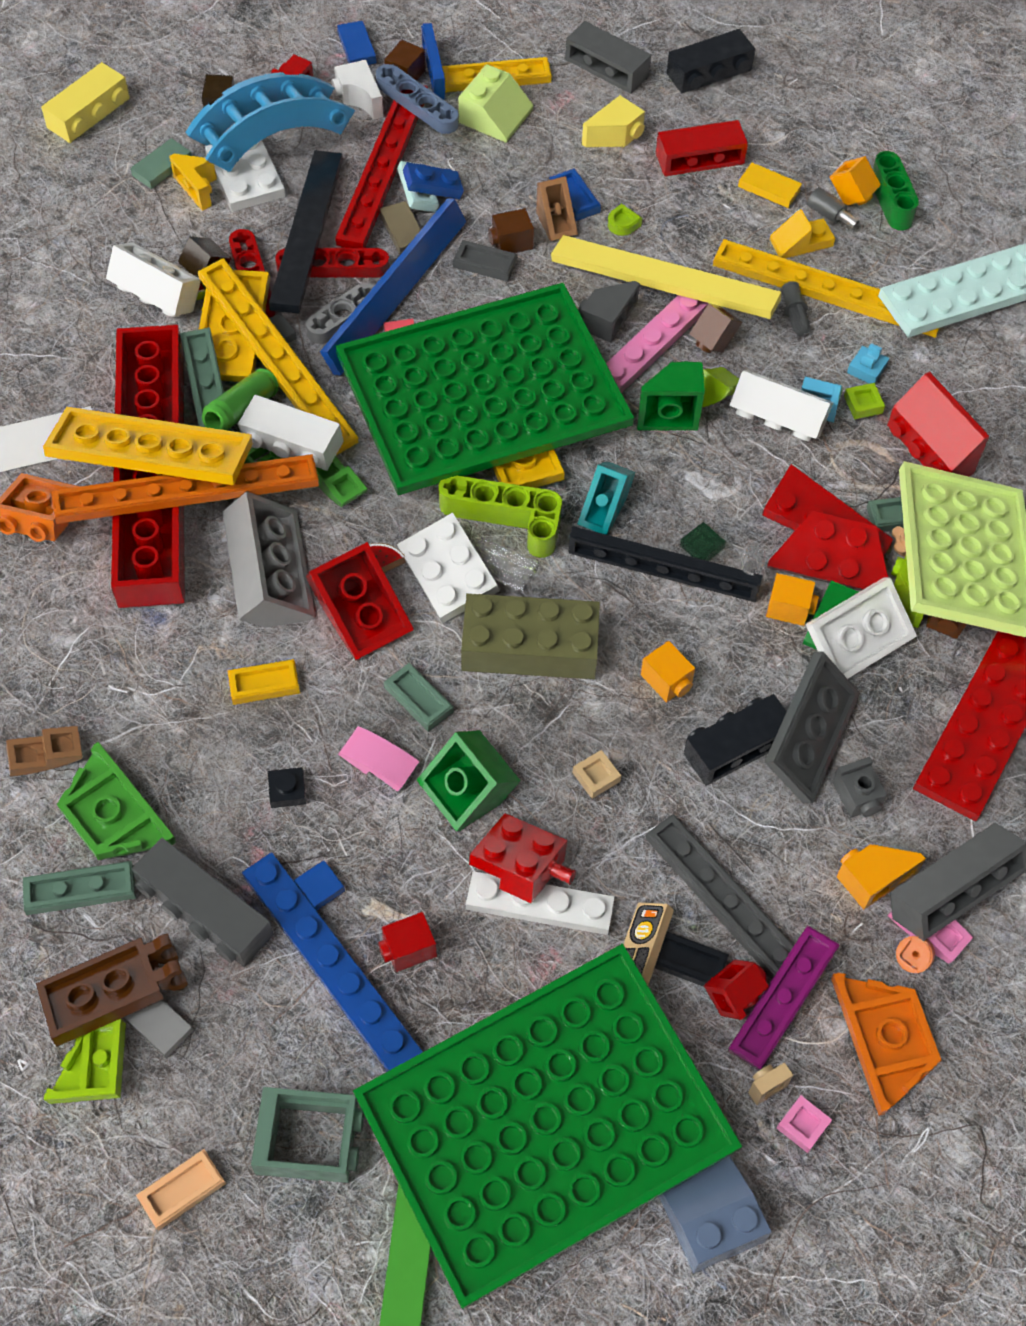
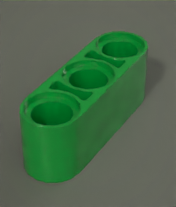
(896, 191)

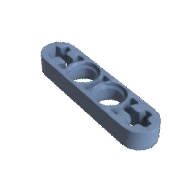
(440, 116)

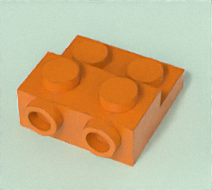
(29, 508)

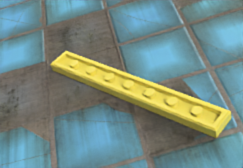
(667, 276)

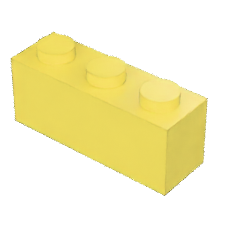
(85, 102)

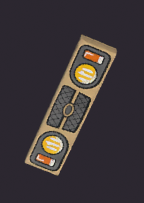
(647, 935)

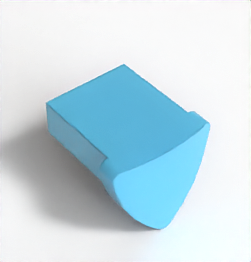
(824, 390)

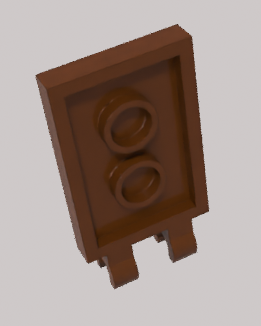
(109, 987)

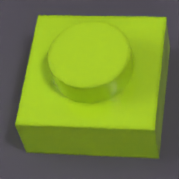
(864, 401)

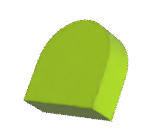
(623, 221)

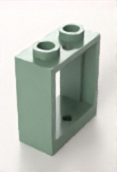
(267, 1127)

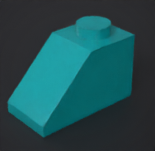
(606, 497)

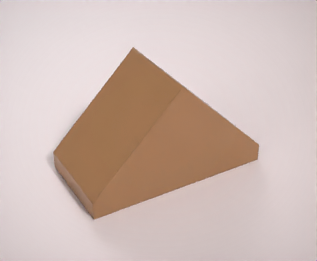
(555, 208)

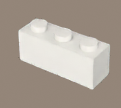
(153, 279)
(780, 405)
(291, 431)

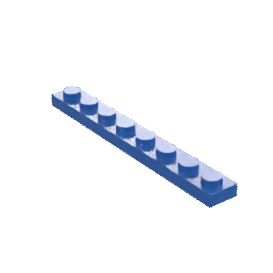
(331, 963)

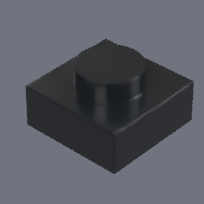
(286, 787)

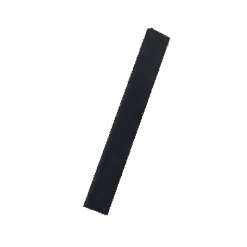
(306, 232)

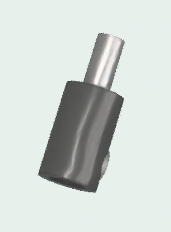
(831, 208)

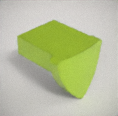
(718, 385)

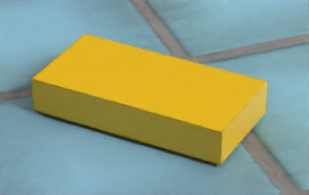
(770, 185)
(263, 682)

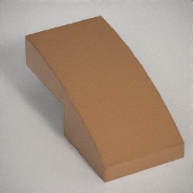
(42, 753)

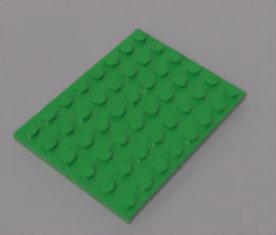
(482, 387)
(544, 1124)

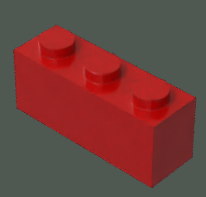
(701, 148)

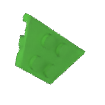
(110, 810)

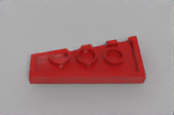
(800, 495)

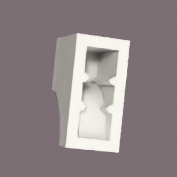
(358, 88)

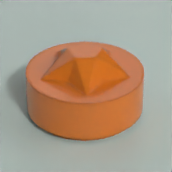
(915, 954)

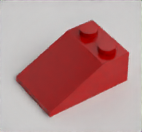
(359, 601)

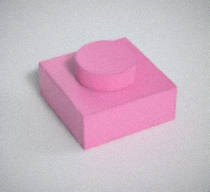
(804, 1124)

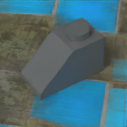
(609, 309)

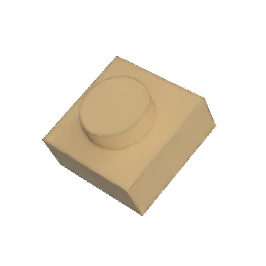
(596, 774)
(769, 1082)

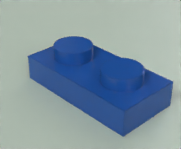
(433, 180)

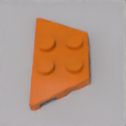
(888, 1036)

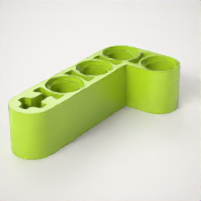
(507, 506)

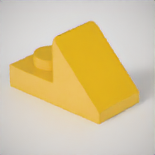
(195, 177)
(800, 236)

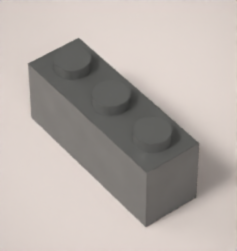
(607, 57)

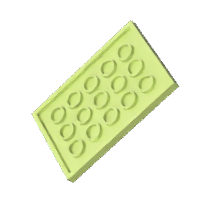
(965, 548)

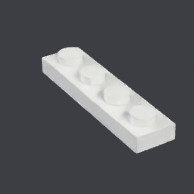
(552, 905)

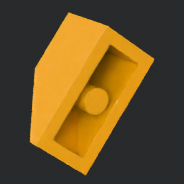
(877, 871)

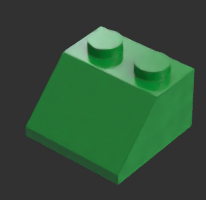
(673, 398)
(467, 779)

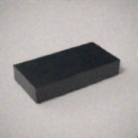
(689, 959)

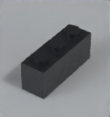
(710, 61)
(734, 739)

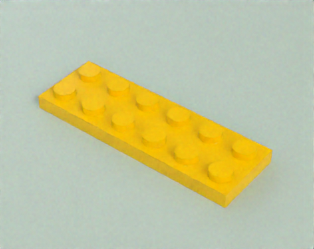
(148, 445)

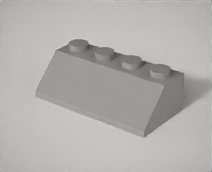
(267, 562)

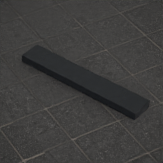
(664, 564)

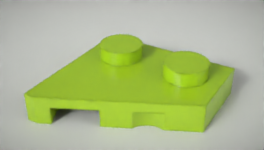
(92, 1067)

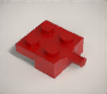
(522, 857)

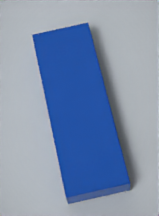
(433, 60)

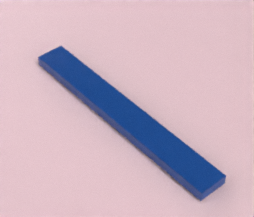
(397, 281)

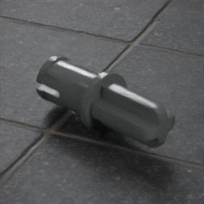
(796, 308)

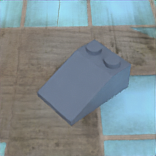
(715, 1215)

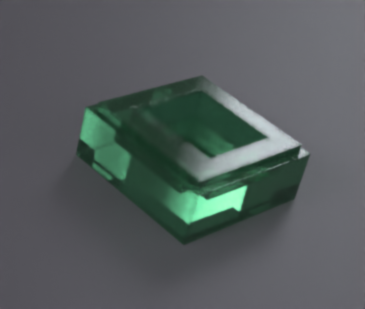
(702, 542)

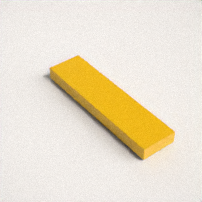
(524, 71)

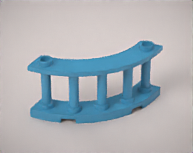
(270, 105)

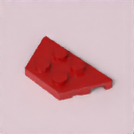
(833, 550)

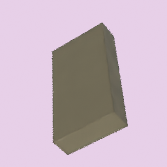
(400, 224)

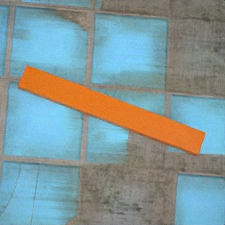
(173, 491)

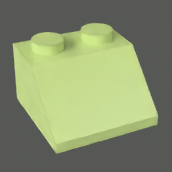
(494, 104)

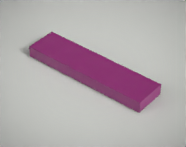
(783, 998)

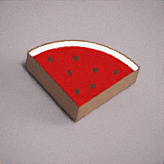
(387, 556)

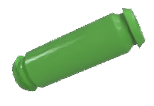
(231, 405)

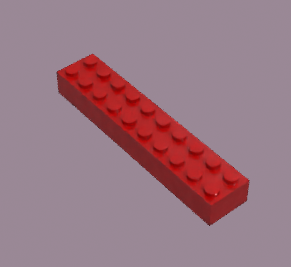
(148, 544)

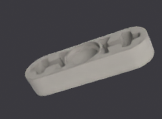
(320, 319)

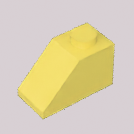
(614, 125)

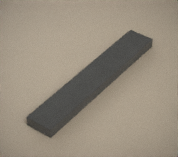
(721, 894)

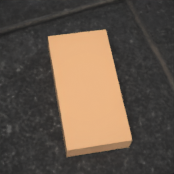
(180, 1189)

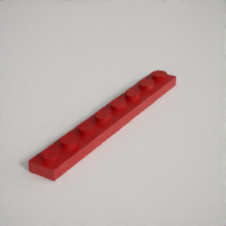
(377, 177)

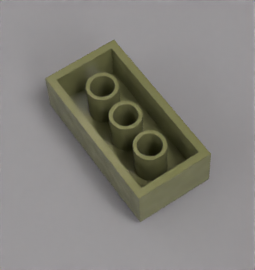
(530, 636)

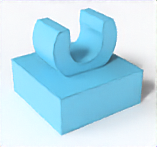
(868, 364)

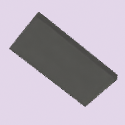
(812, 727)

